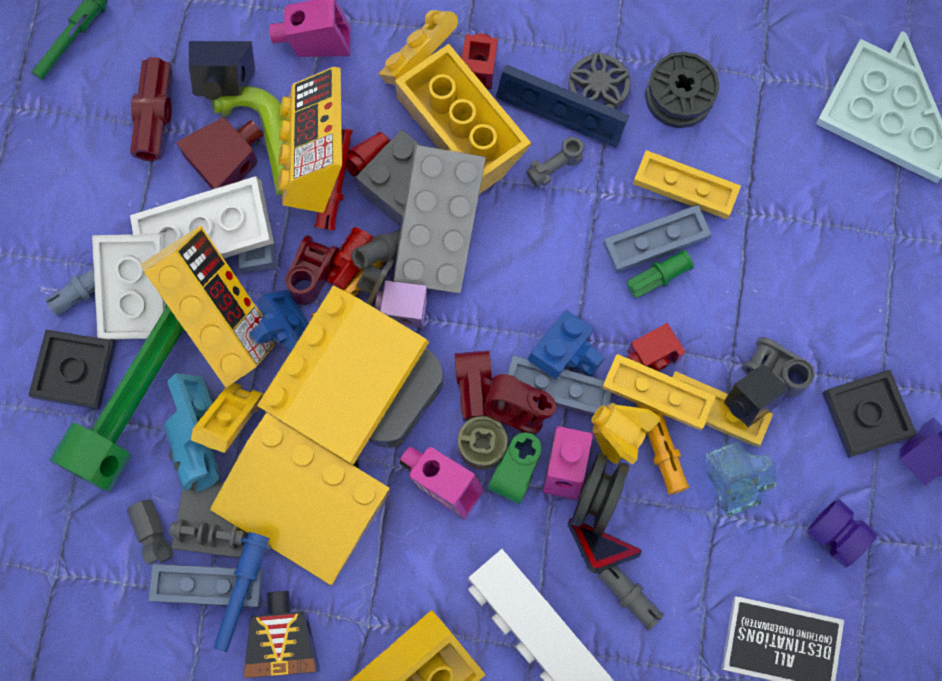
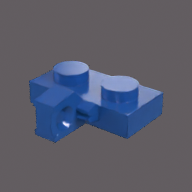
(280, 321)
(566, 345)

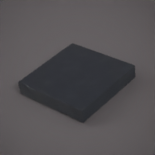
(72, 369)
(869, 413)

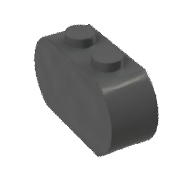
(410, 403)

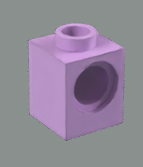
(403, 303)

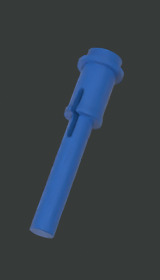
(246, 572)

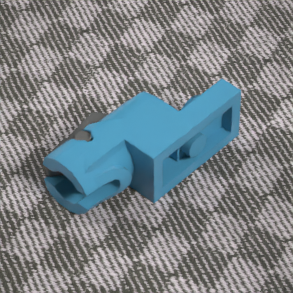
(191, 460)

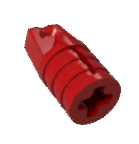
(343, 265)

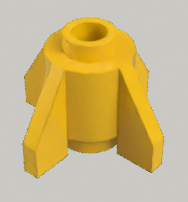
(622, 430)

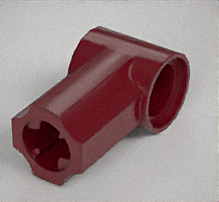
(474, 377)

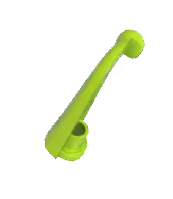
(268, 110)

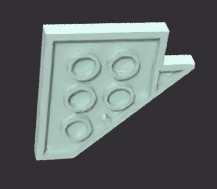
(887, 108)

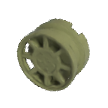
(482, 442)

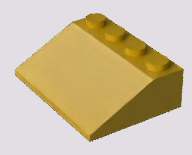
(343, 374)
(299, 498)

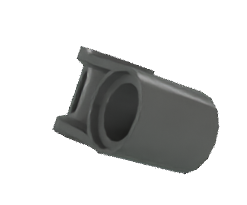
(780, 362)

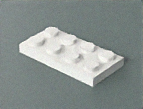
(230, 215)

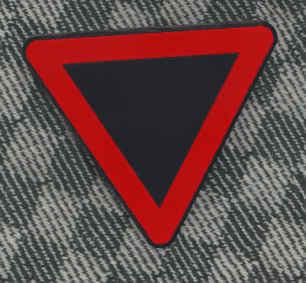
(601, 551)

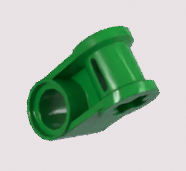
(514, 473)

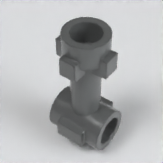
(570, 155)

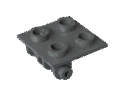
(203, 530)

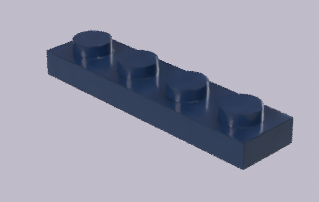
(561, 106)

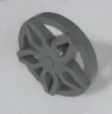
(599, 82)

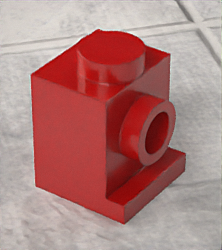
(480, 56)
(656, 348)

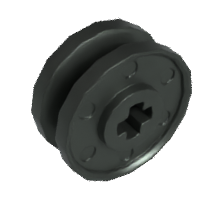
(681, 89)
(600, 494)

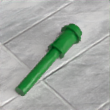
(89, 11)

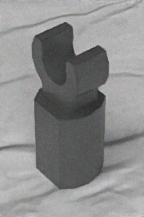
(149, 532)

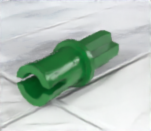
(660, 274)

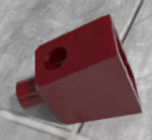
(221, 152)

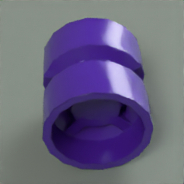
(843, 534)

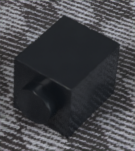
(755, 395)

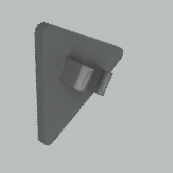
(373, 279)

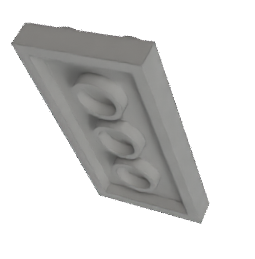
(438, 218)

